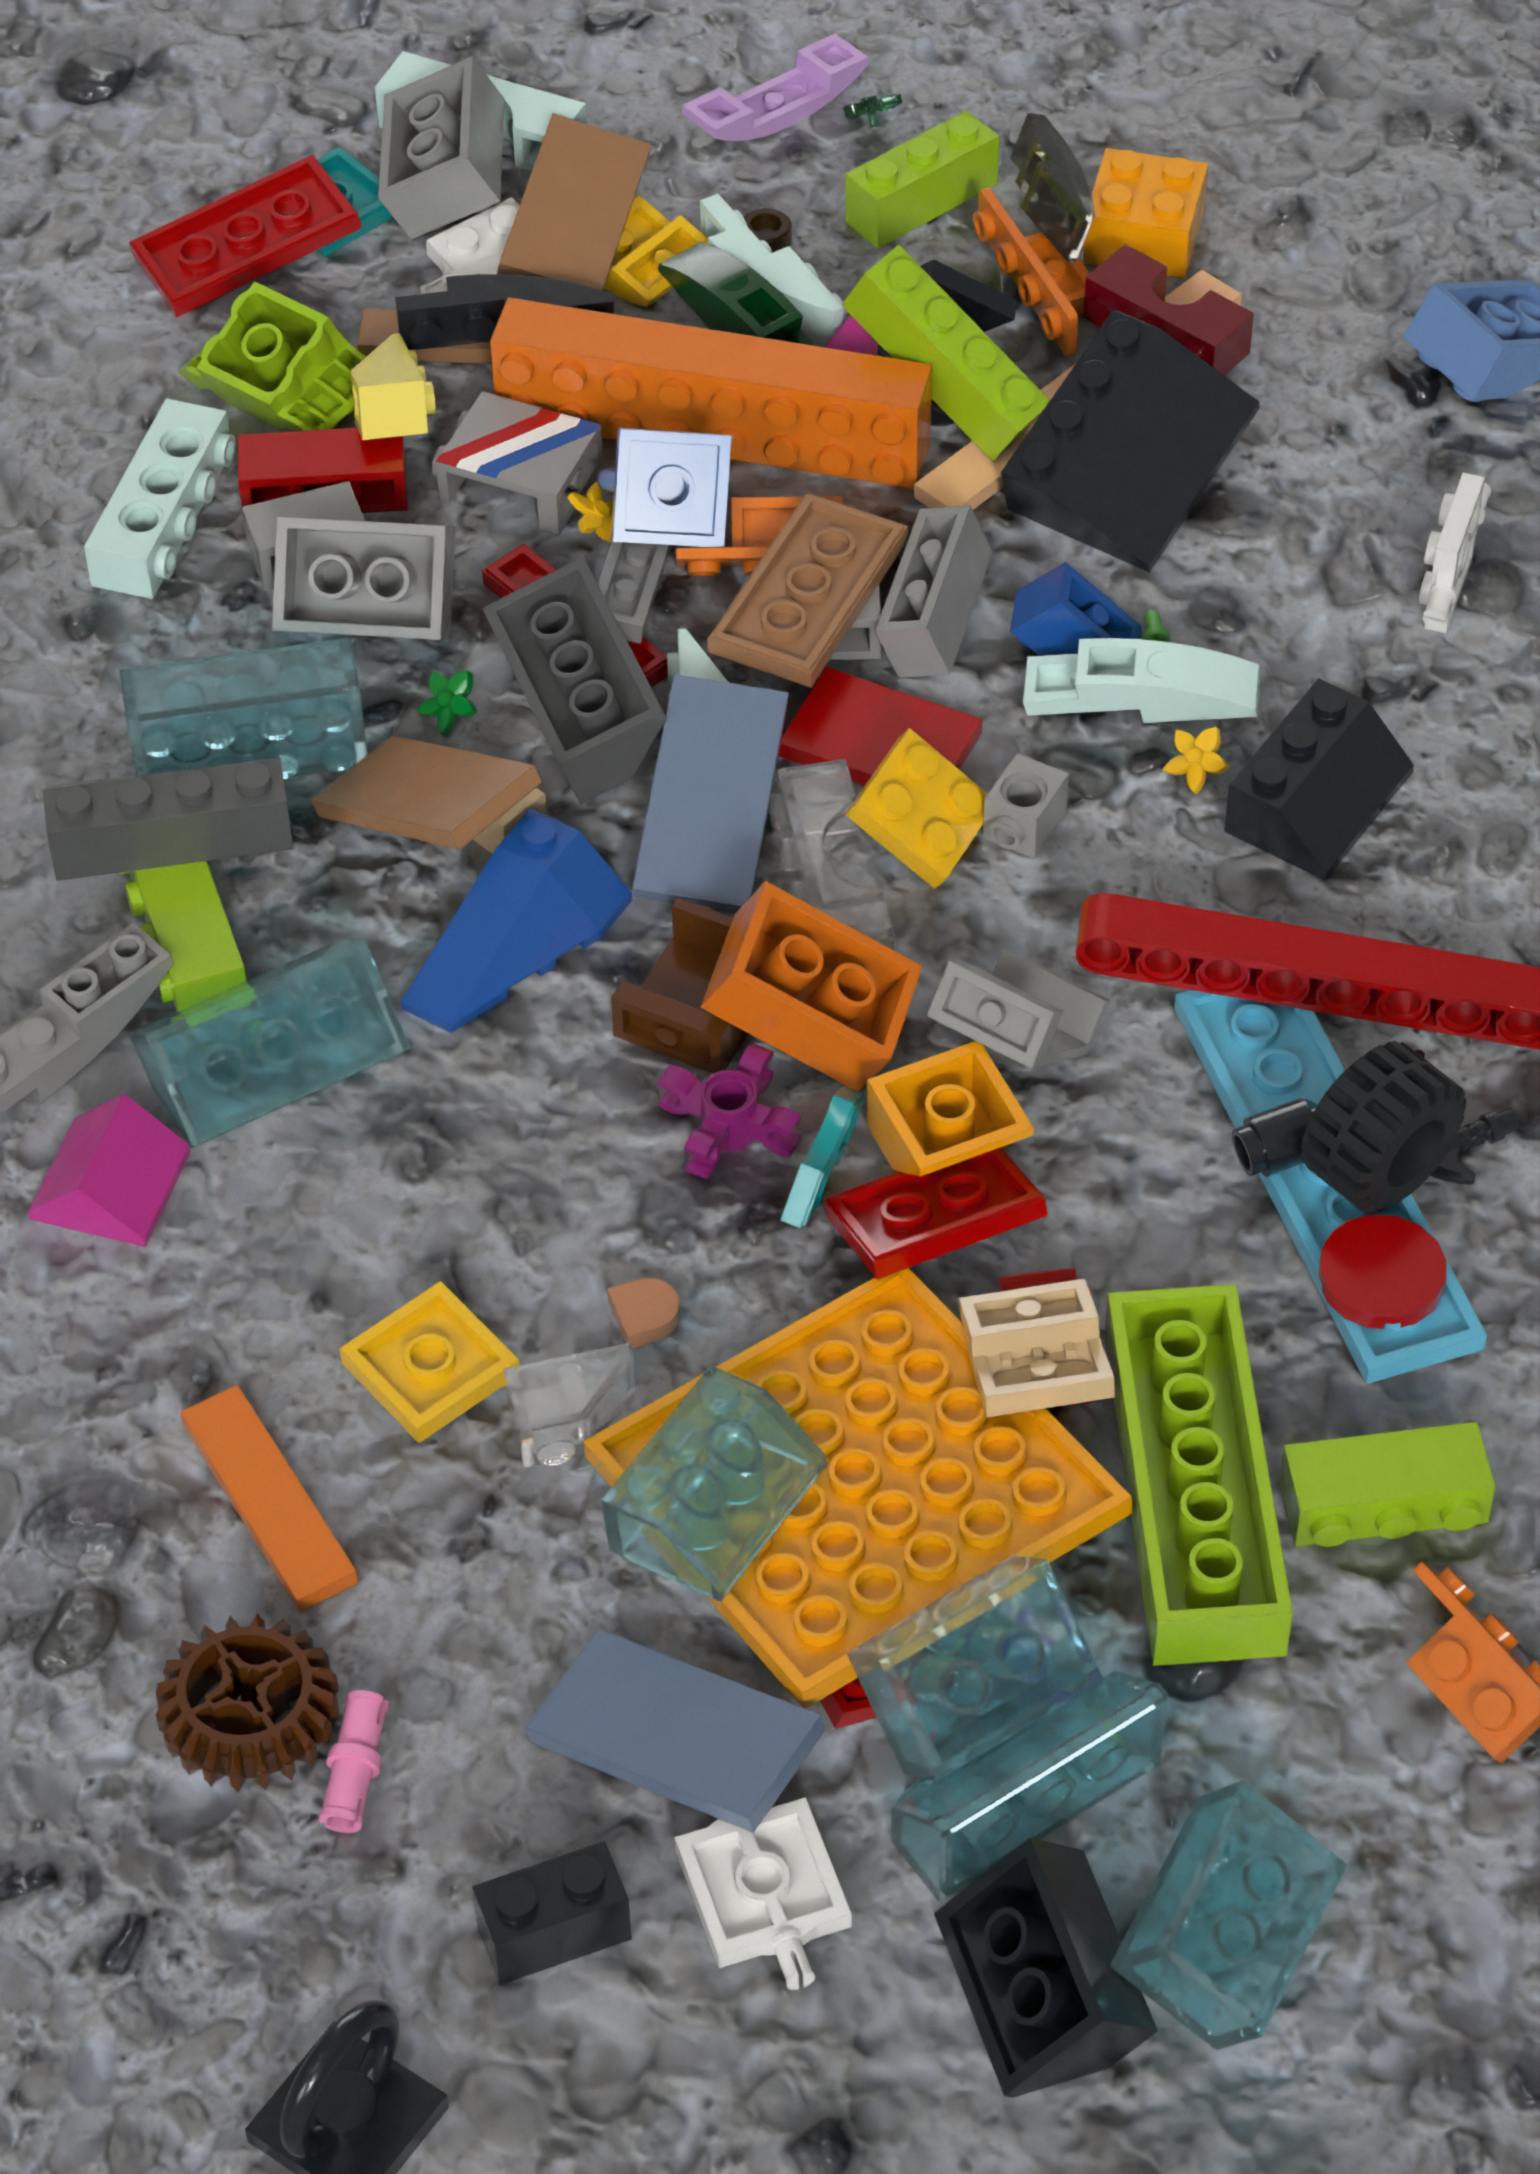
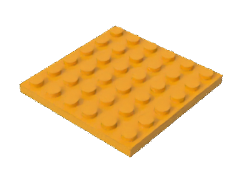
(912, 1485)

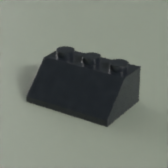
(1317, 781)
(1038, 1971)

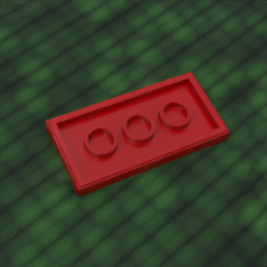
(245, 235)

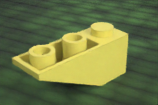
(391, 392)

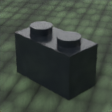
(552, 1912)

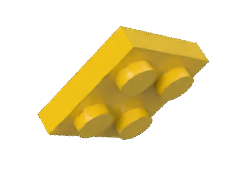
(920, 808)
(428, 1361)

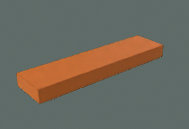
(269, 1498)

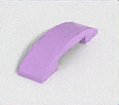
(819, 77)

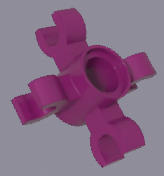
(729, 1110)

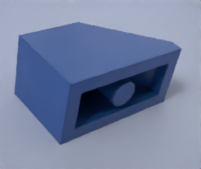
(1064, 608)

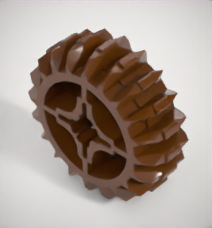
(231, 1735)

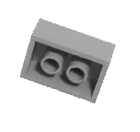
(441, 148)
(363, 578)

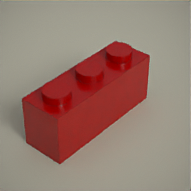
(312, 459)

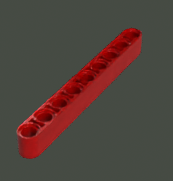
(1310, 969)

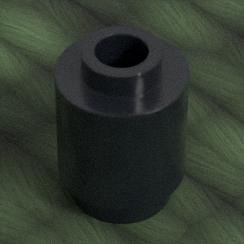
(1272, 1138)

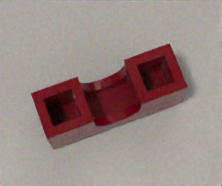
(1136, 286)

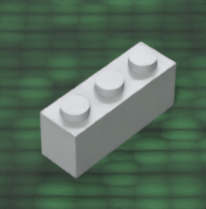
(934, 591)

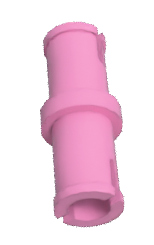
(354, 1761)

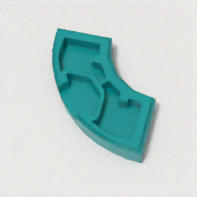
(824, 1153)

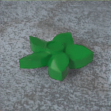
(449, 699)

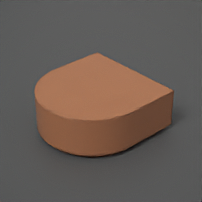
(645, 1310)

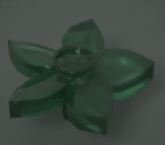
(870, 106)

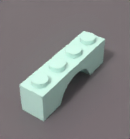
(525, 108)

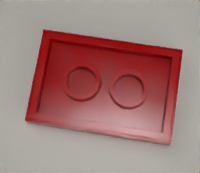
(864, 719)
(918, 1218)

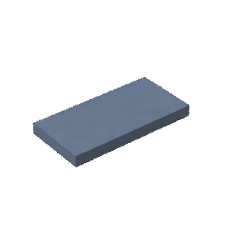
(710, 793)
(676, 1729)

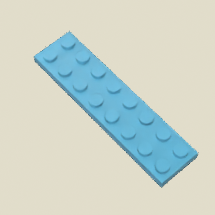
(1280, 1053)

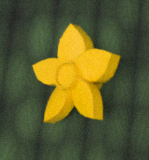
(596, 512)
(1196, 757)

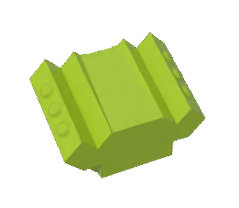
(278, 363)

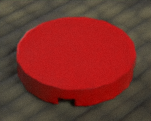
(1382, 1271)

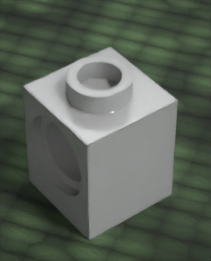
(1025, 805)

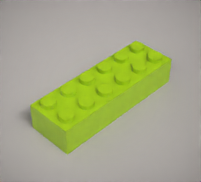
(1197, 1476)

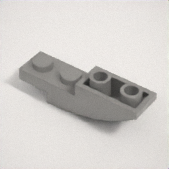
(79, 1015)

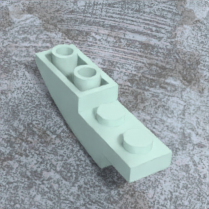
(783, 269)
(1155, 676)

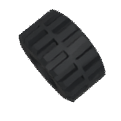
(1383, 1127)

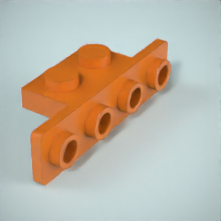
(1038, 269)
(754, 528)
(1476, 1671)

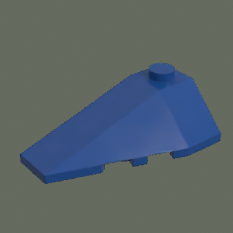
(523, 912)

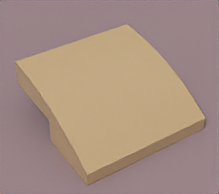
(1036, 1347)

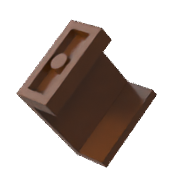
(666, 1007)

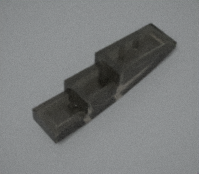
(1053, 186)

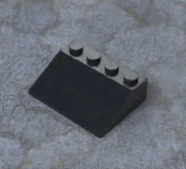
(1127, 442)

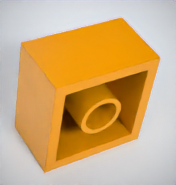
(1149, 206)

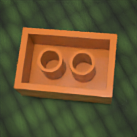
(812, 986)

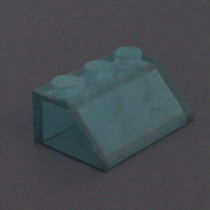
(711, 1485)

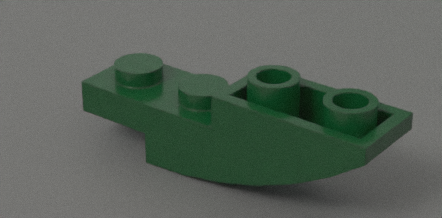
(732, 295)

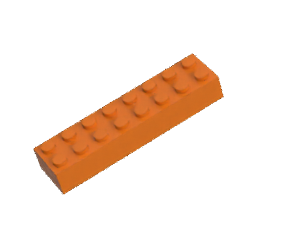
(774, 397)

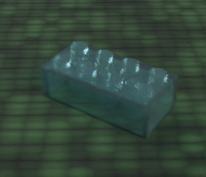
(248, 707)

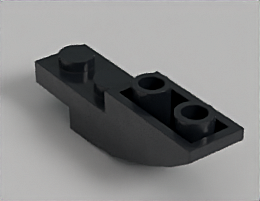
(474, 304)

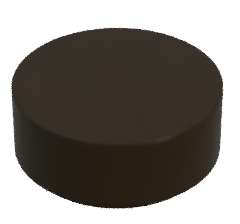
(771, 227)

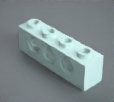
(159, 499)

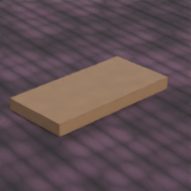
(575, 204)
(808, 589)
(426, 791)

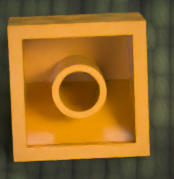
(943, 1111)

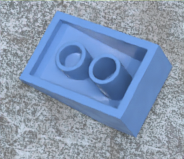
(1481, 336)

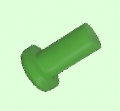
(1154, 628)

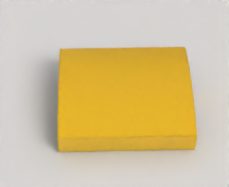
(643, 245)

